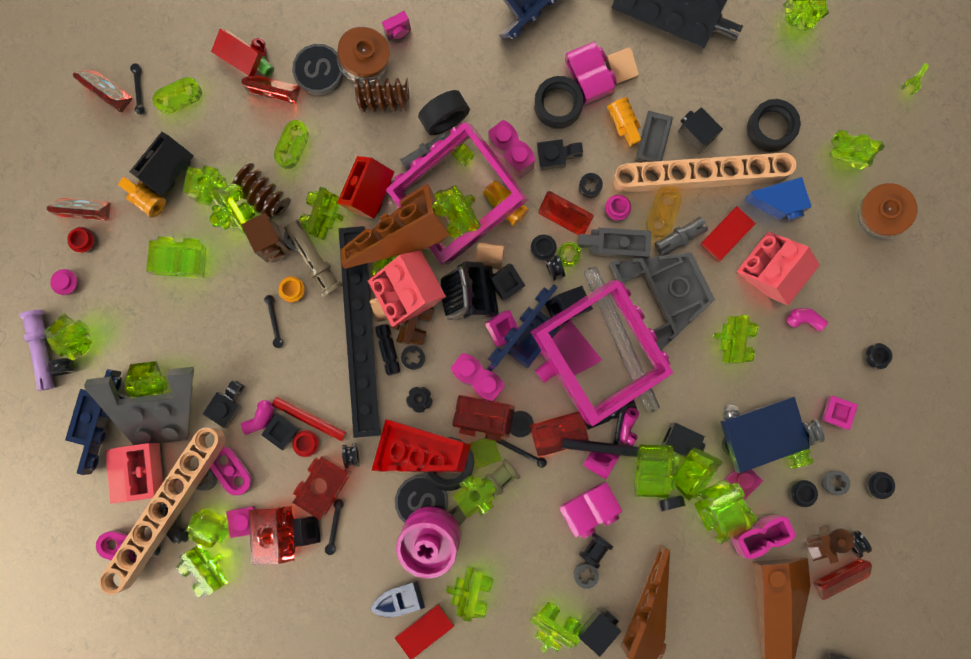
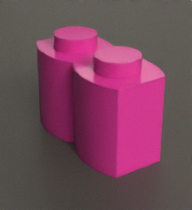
(590, 72)
(506, 145)
(470, 372)
(590, 510)
(766, 533)

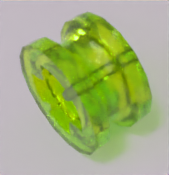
(462, 154)
(573, 246)
(800, 459)

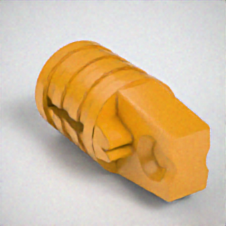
(625, 120)
(496, 194)
(143, 197)

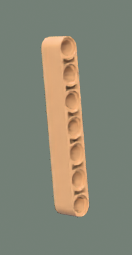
(714, 167)
(154, 519)

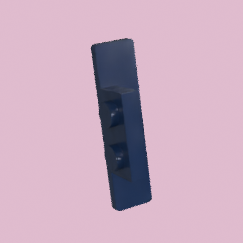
(523, 11)
(520, 341)
(89, 426)

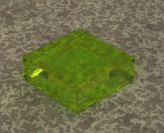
(484, 452)

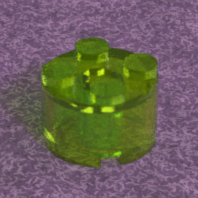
(724, 510)

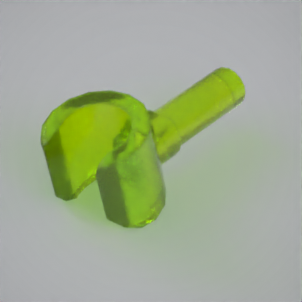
(915, 81)

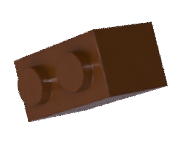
(265, 238)

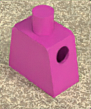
(575, 351)

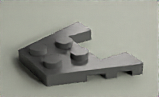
(675, 285)
(151, 417)

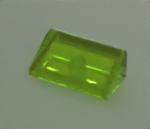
(696, 472)

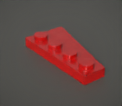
(417, 450)

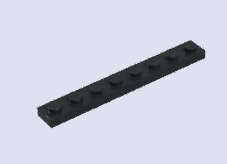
(360, 343)

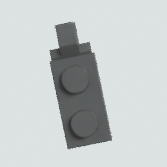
(617, 242)

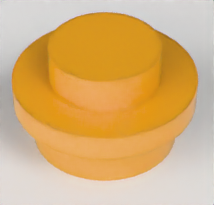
(291, 289)

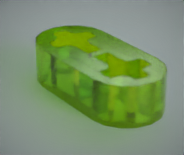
(177, 95)
(285, 143)

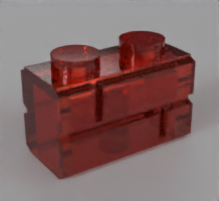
(484, 417)

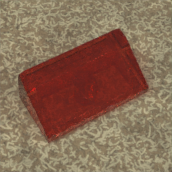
(271, 88)
(565, 213)
(548, 433)
(843, 578)

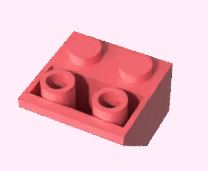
(779, 267)
(406, 287)
(134, 472)

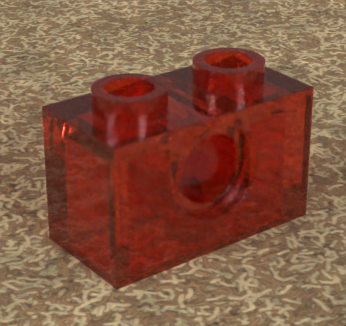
(320, 503)
(265, 546)

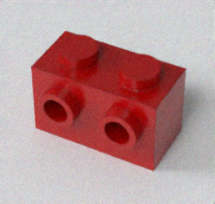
(365, 187)

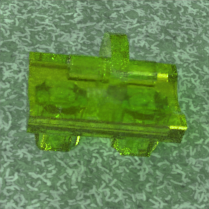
(856, 150)
(458, 209)
(226, 211)
(322, 214)
(734, 339)
(204, 569)
(466, 593)
(566, 634)

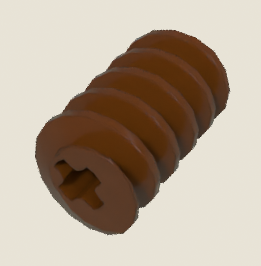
(382, 95)
(258, 193)

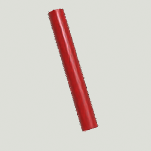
(309, 419)

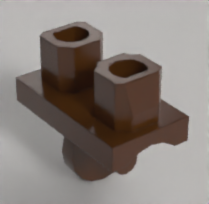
(408, 332)
(829, 544)

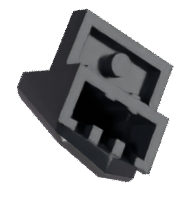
(469, 292)

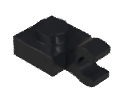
(553, 153)
(223, 406)

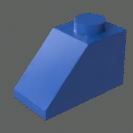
(782, 200)

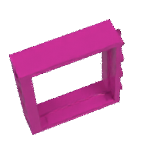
(438, 153)
(645, 336)

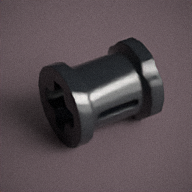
(596, 550)

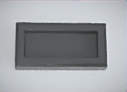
(654, 137)

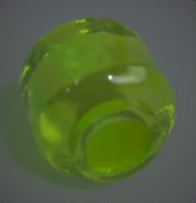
(207, 528)

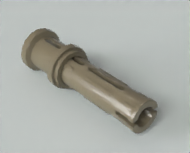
(318, 268)
(500, 478)

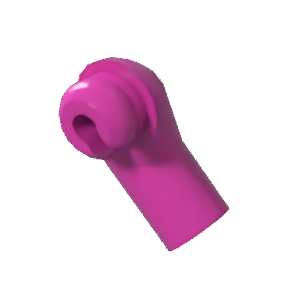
(806, 315)
(261, 419)
(629, 420)

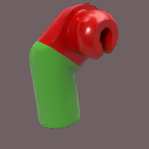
(264, 67)

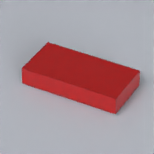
(237, 52)
(727, 233)
(424, 631)

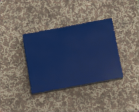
(765, 434)

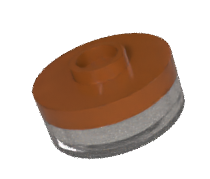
(362, 54)
(887, 211)

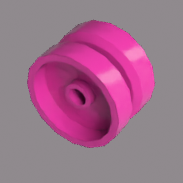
(428, 542)

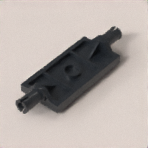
(683, 18)

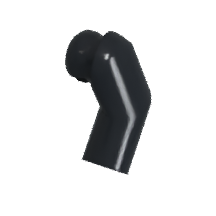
(176, 534)

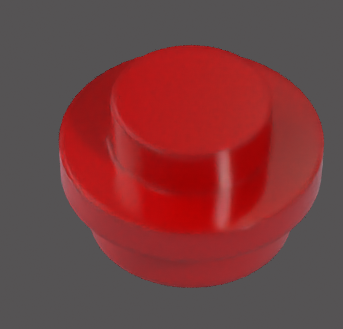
(81, 240)
(305, 443)

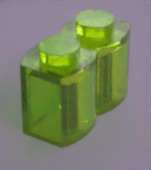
(176, 258)
(655, 471)

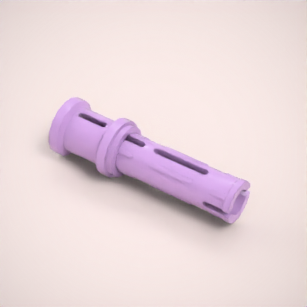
(36, 338)

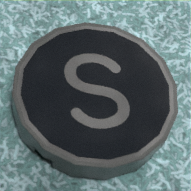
(317, 69)
(416, 494)

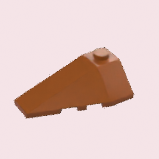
(406, 230)
(781, 604)
(648, 624)

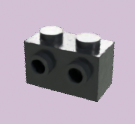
(162, 164)

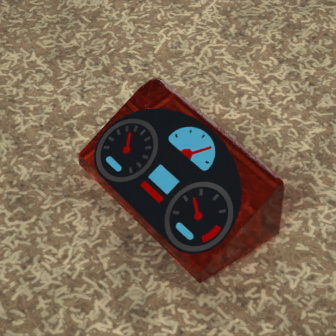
(103, 89)
(80, 209)

